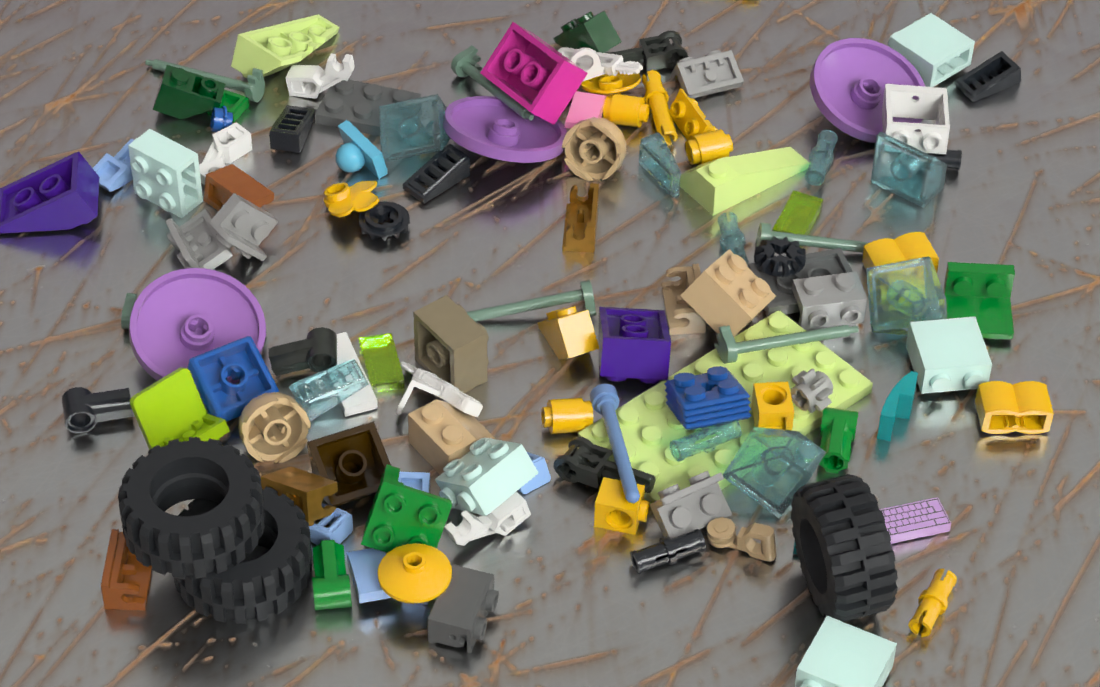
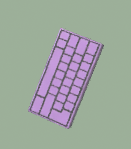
(916, 520)

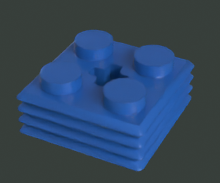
(239, 361)
(707, 398)

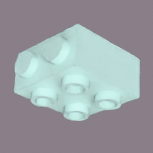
(933, 48)
(165, 173)
(948, 354)
(486, 475)
(845, 658)

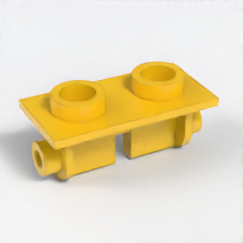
(689, 116)

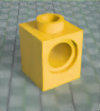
(772, 405)
(615, 512)

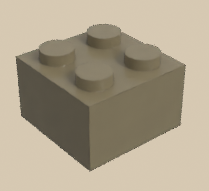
(451, 344)

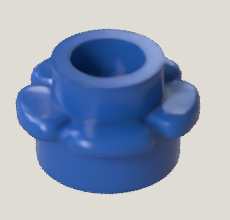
(220, 119)

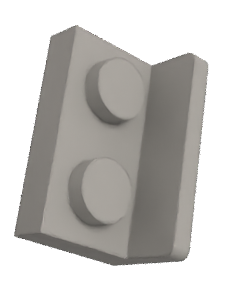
(708, 74)
(243, 226)
(691, 507)

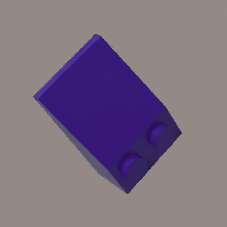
(51, 198)
(633, 344)

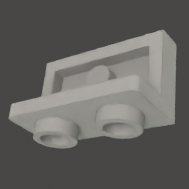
(198, 242)
(830, 300)

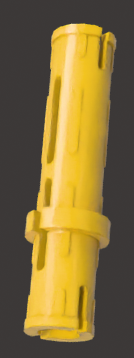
(658, 100)

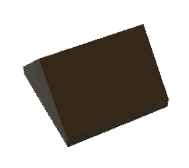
(352, 459)

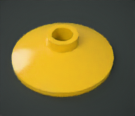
(611, 84)
(414, 573)

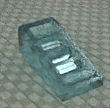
(660, 163)
(309, 390)

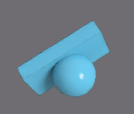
(358, 152)

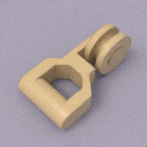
(723, 534)

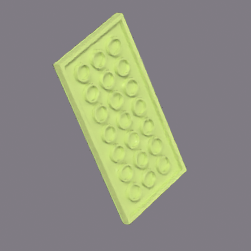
(651, 425)

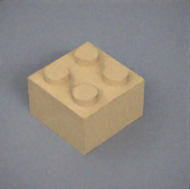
(728, 294)

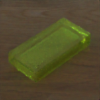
(799, 214)
(381, 362)

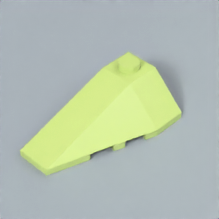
(281, 44)
(736, 178)

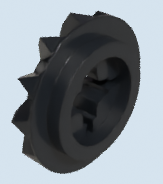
(370, 220)
(780, 265)

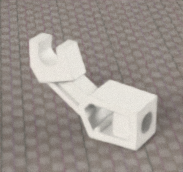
(311, 79)
(226, 147)
(500, 520)

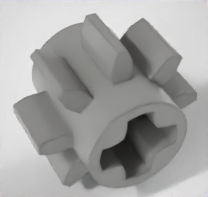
(811, 390)

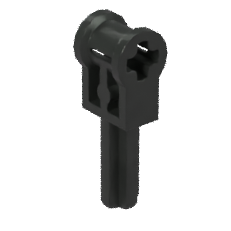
(656, 51)
(592, 464)

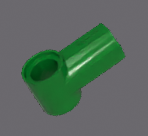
(837, 433)
(330, 582)

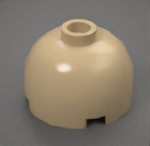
(594, 148)
(274, 427)

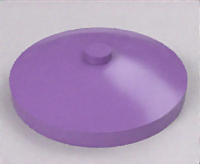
(851, 83)
(499, 133)
(191, 315)

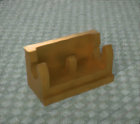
(581, 220)
(304, 489)

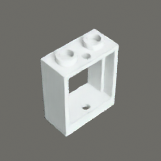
(930, 105)

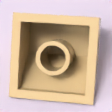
(443, 433)

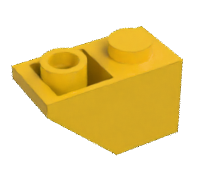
(569, 332)

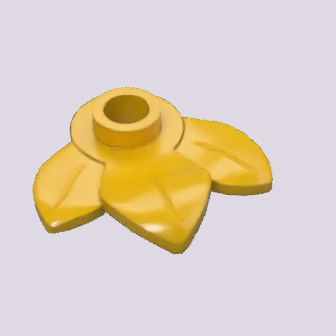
(342, 199)

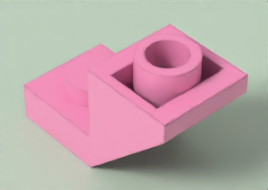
(584, 106)

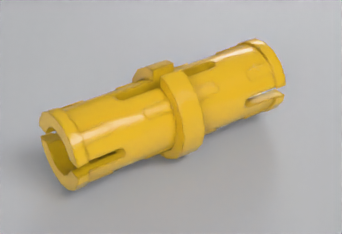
(932, 602)

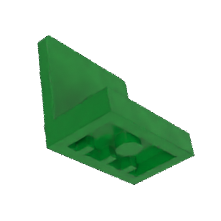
(982, 293)
(404, 515)

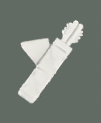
(600, 63)
(433, 384)

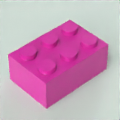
(533, 73)

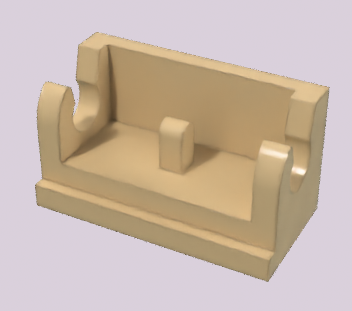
(679, 314)

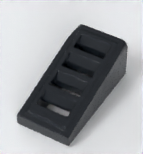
(1009, 77)
(291, 128)
(449, 159)

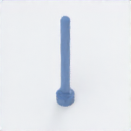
(605, 402)

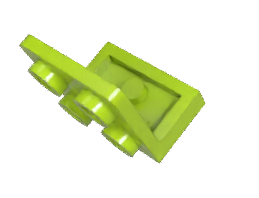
(175, 411)

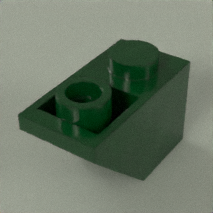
(589, 32)
(187, 93)

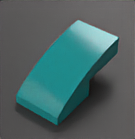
(897, 405)

